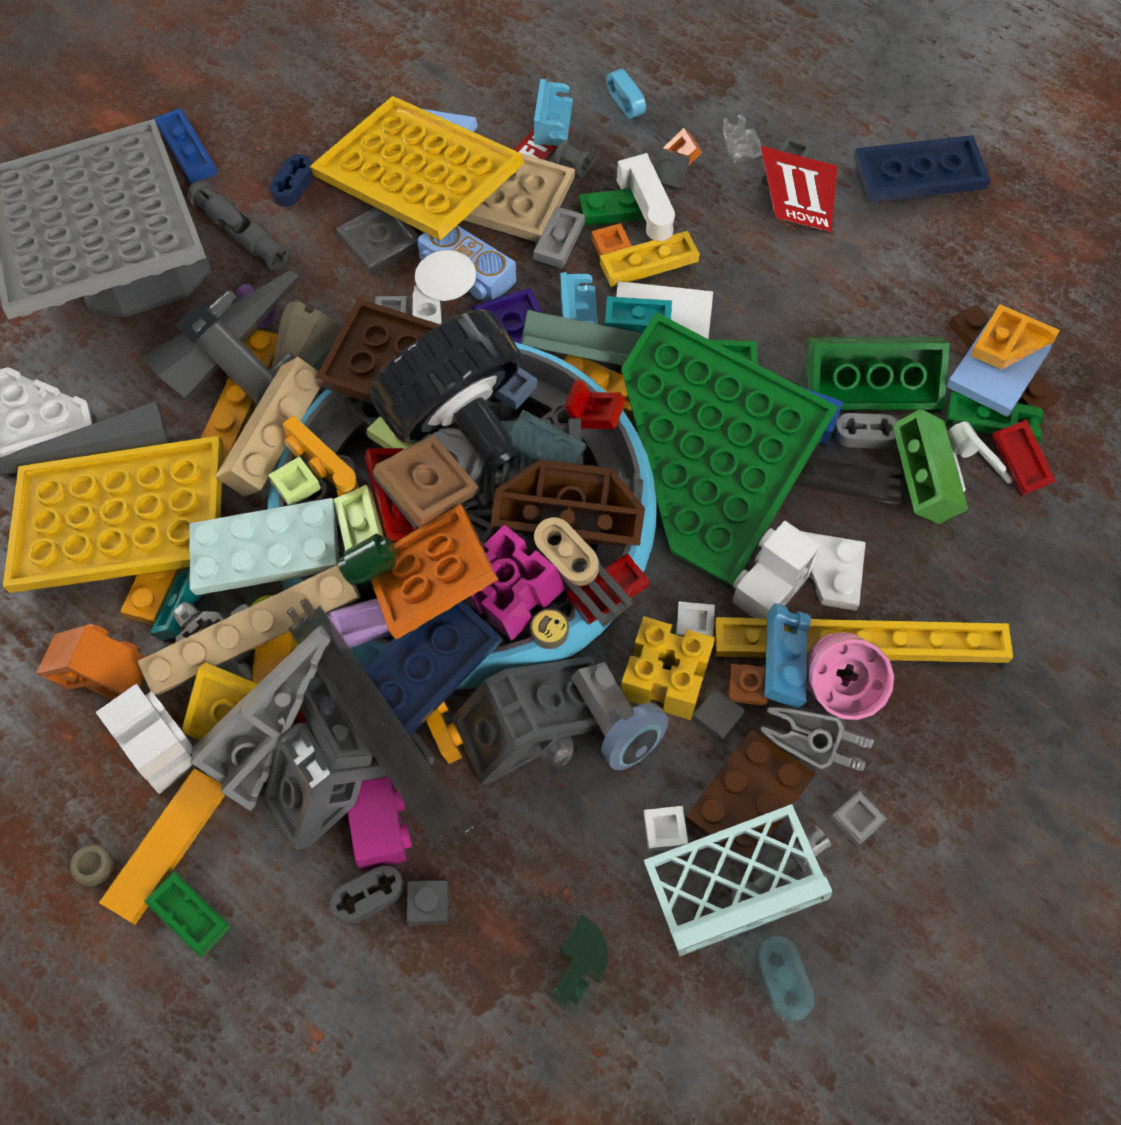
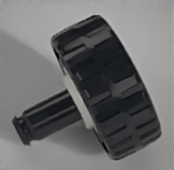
(448, 381)

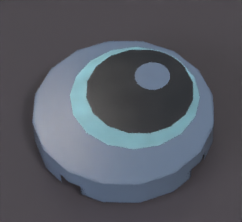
(634, 738)

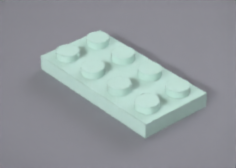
(263, 546)

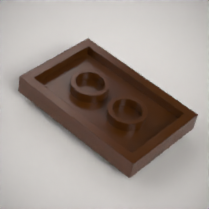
(749, 785)

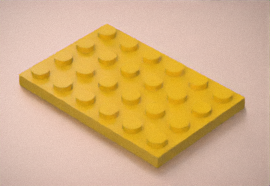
(417, 166)
(110, 513)

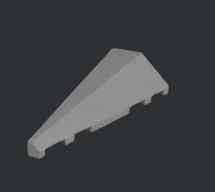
(246, 739)

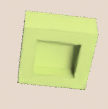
(294, 481)

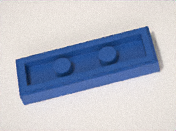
(185, 146)

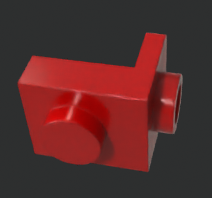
(594, 409)

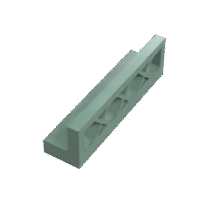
(578, 337)

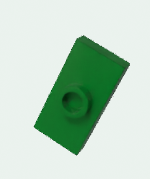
(187, 914)

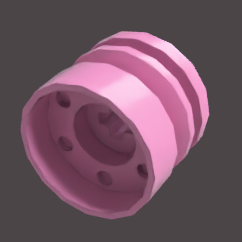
(854, 695)

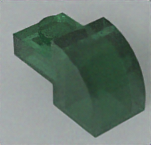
(587, 955)

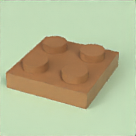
(425, 480)

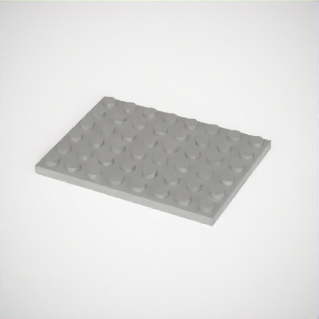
(90, 219)

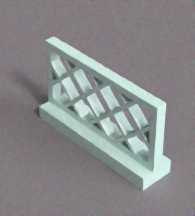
(748, 913)

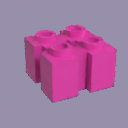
(522, 583)

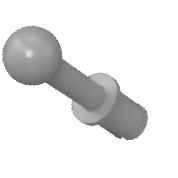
(765, 881)

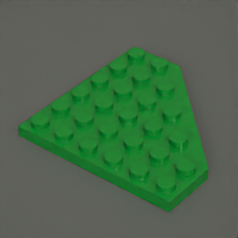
(718, 442)

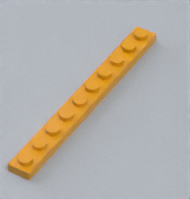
(227, 422)

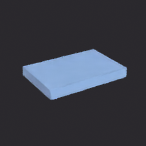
(993, 386)

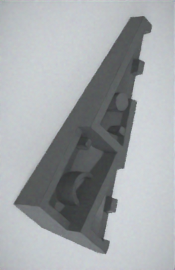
(188, 366)
(125, 431)

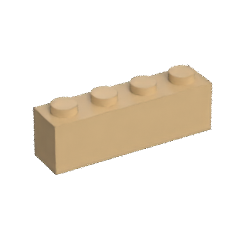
(264, 435)

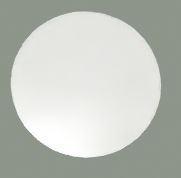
(445, 275)

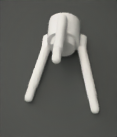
(966, 443)

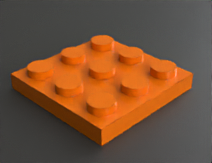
(433, 572)

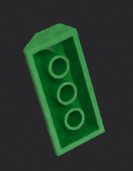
(879, 371)

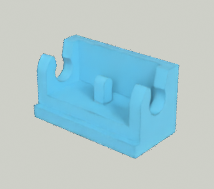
(552, 114)
(576, 300)

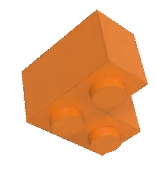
(92, 661)

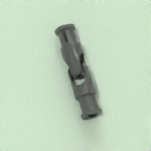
(224, 214)

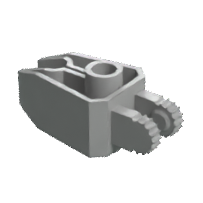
(816, 736)

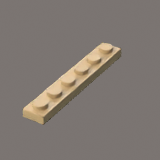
(243, 630)

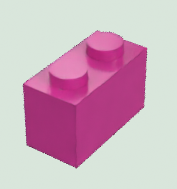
(377, 826)

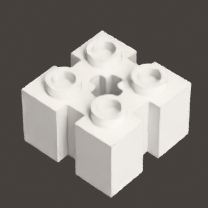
(148, 737)

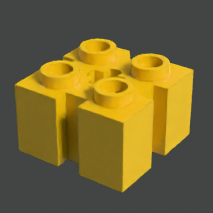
(658, 648)

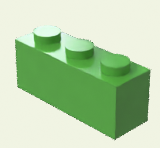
(929, 466)

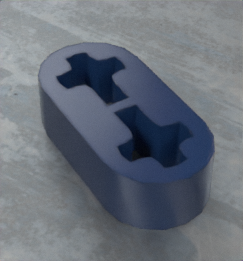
(287, 178)

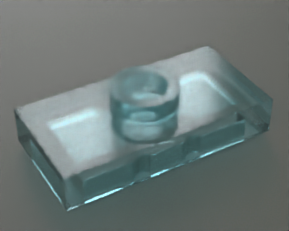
(544, 441)

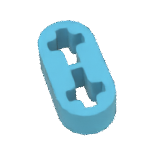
(626, 93)

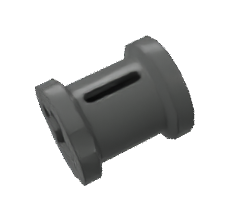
(573, 158)

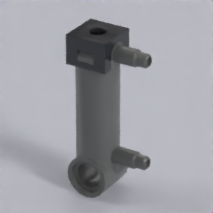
(208, 330)

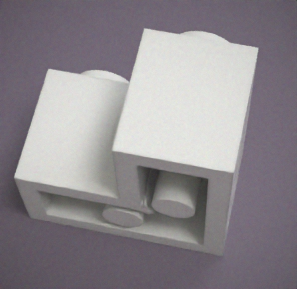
(779, 570)

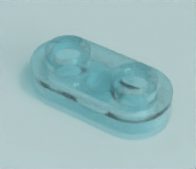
(785, 979)

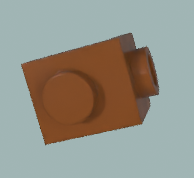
(746, 684)

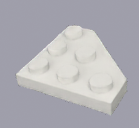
(36, 412)

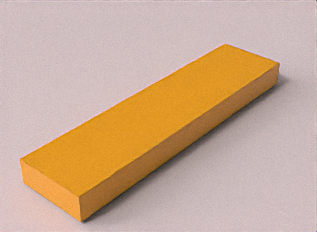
(163, 846)

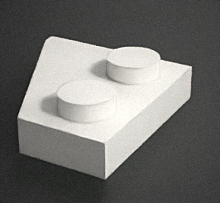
(838, 571)

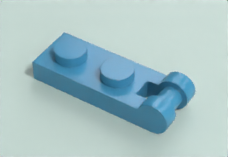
(786, 656)

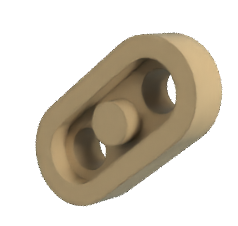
(568, 552)

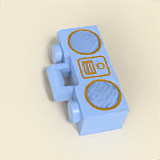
(493, 269)

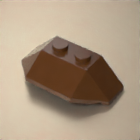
(582, 495)

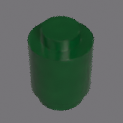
(368, 559)

